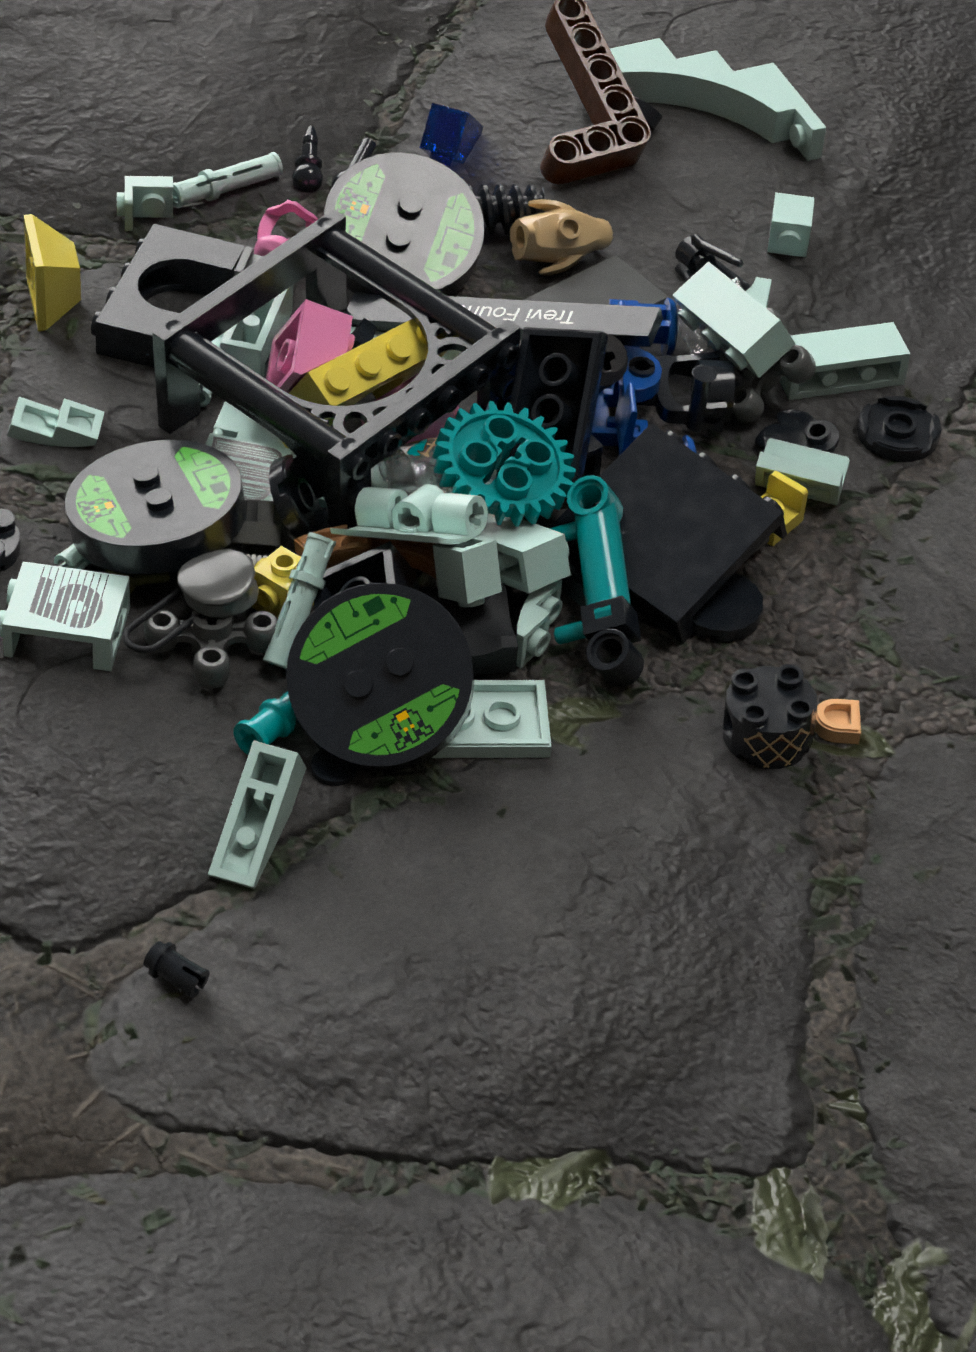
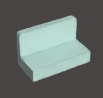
(814, 469)

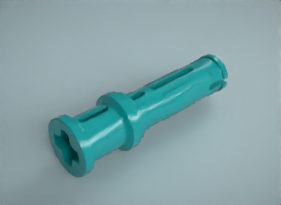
(272, 721)

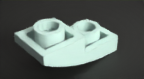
(533, 623)

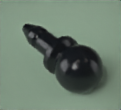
(307, 174)

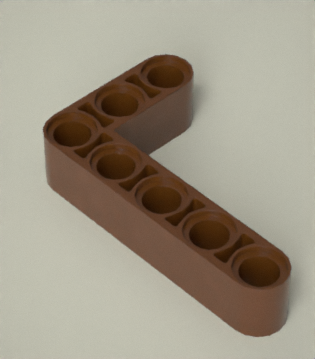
(618, 123)

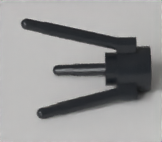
(696, 252)

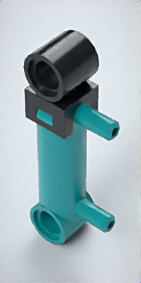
(608, 615)

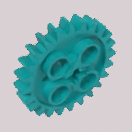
(481, 442)

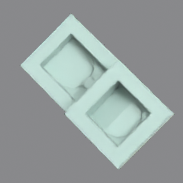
(69, 427)

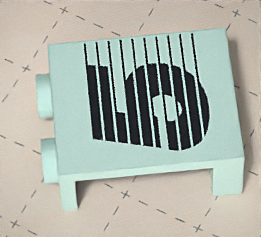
(67, 607)

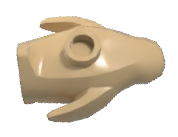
(558, 236)

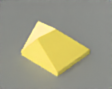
(50, 272)

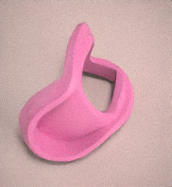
(267, 242)

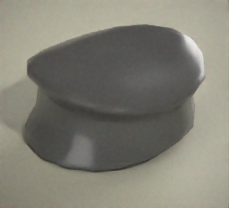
(219, 583)

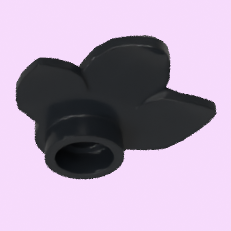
(801, 429)

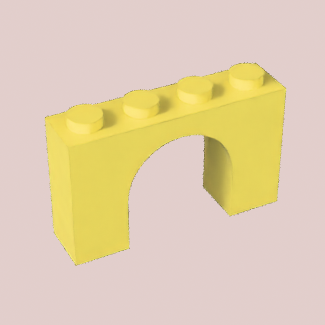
(368, 368)

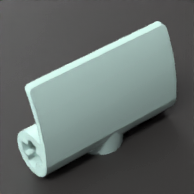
(420, 517)

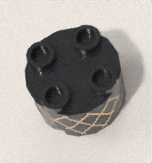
(770, 715)

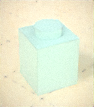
(790, 224)
(468, 571)

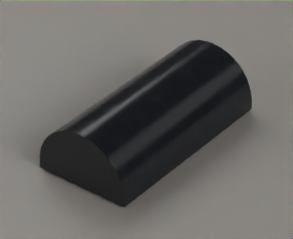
(561, 381)

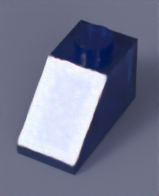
(449, 134)

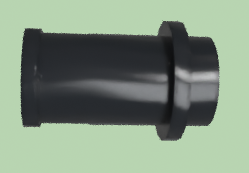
(175, 968)

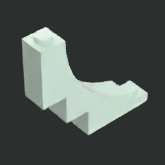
(750, 96)

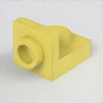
(791, 498)

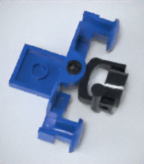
(648, 385)

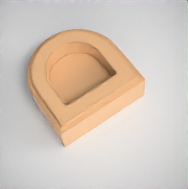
(838, 721)

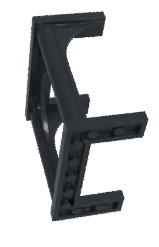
(332, 455)

